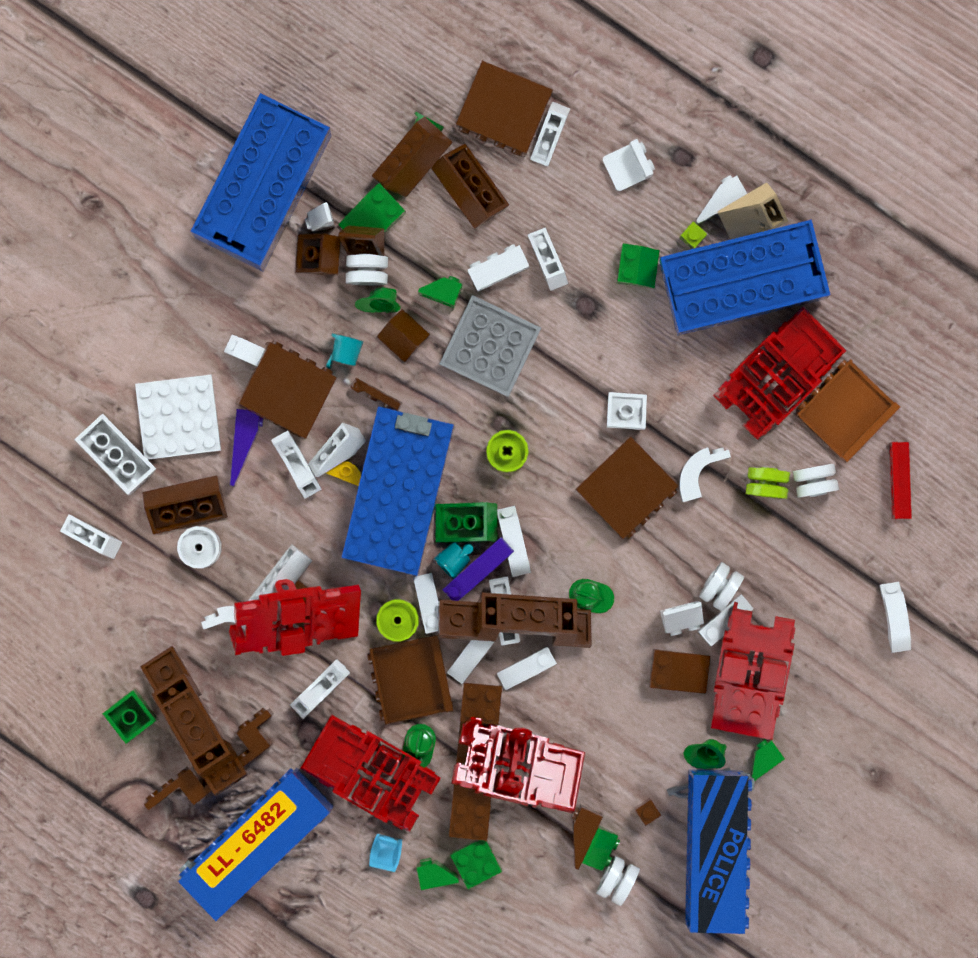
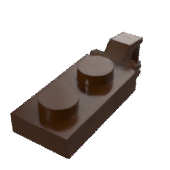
(376, 394)

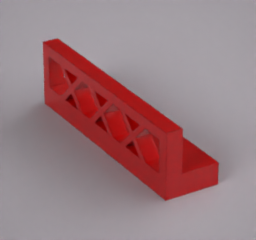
(900, 480)

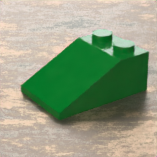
(375, 210)
(466, 522)

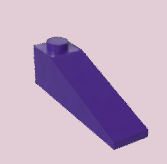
(246, 431)
(478, 570)

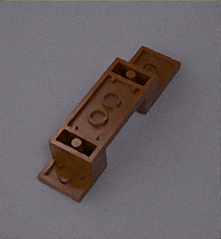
(517, 615)
(191, 723)
(194, 785)
(471, 810)

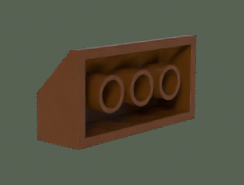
(412, 158)
(469, 185)
(184, 504)

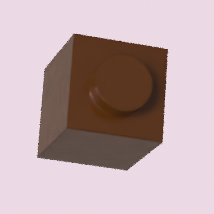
(647, 811)

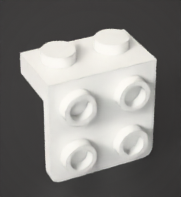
(628, 165)

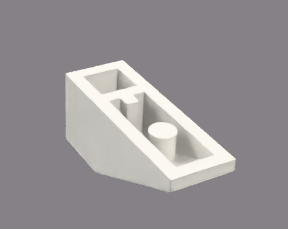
(550, 133)
(727, 192)
(320, 218)
(548, 259)
(337, 449)
(91, 536)
(427, 601)
(715, 628)
(469, 659)
(526, 668)

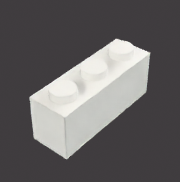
(498, 267)

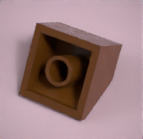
(318, 254)

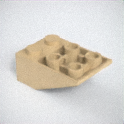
(753, 213)

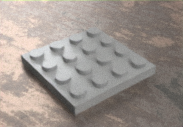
(490, 346)

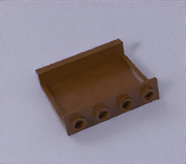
(503, 108)
(287, 389)
(627, 488)
(410, 679)

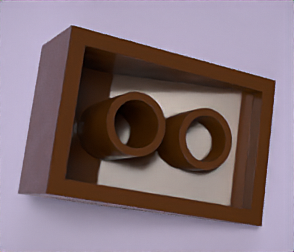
(679, 671)
(584, 828)

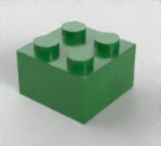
(130, 716)
(476, 862)

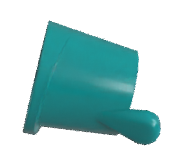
(345, 350)
(454, 559)

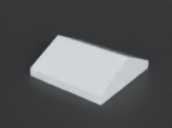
(626, 411)

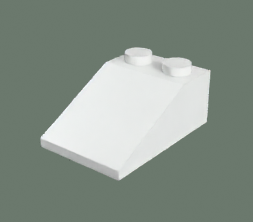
(682, 617)

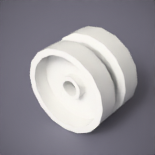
(367, 266)
(816, 481)
(210, 547)
(721, 586)
(615, 879)

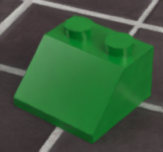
(638, 266)
(443, 291)
(600, 849)
(435, 874)

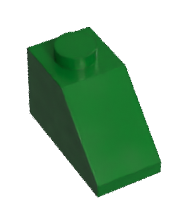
(765, 758)

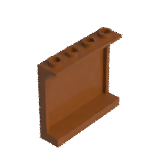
(847, 410)

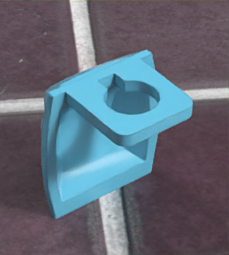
(385, 852)

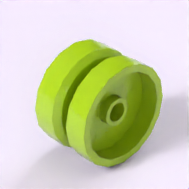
(510, 440)
(768, 482)
(387, 625)

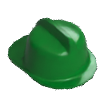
(379, 300)
(592, 595)
(420, 743)
(706, 755)

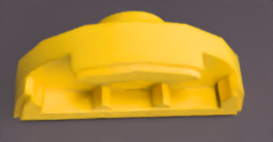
(346, 472)

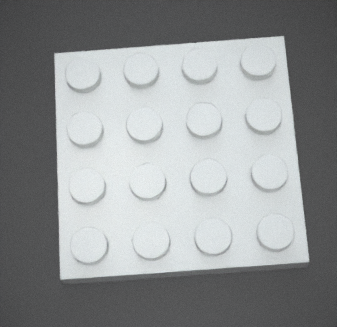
(178, 417)

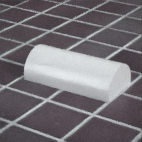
(115, 454)
(289, 567)

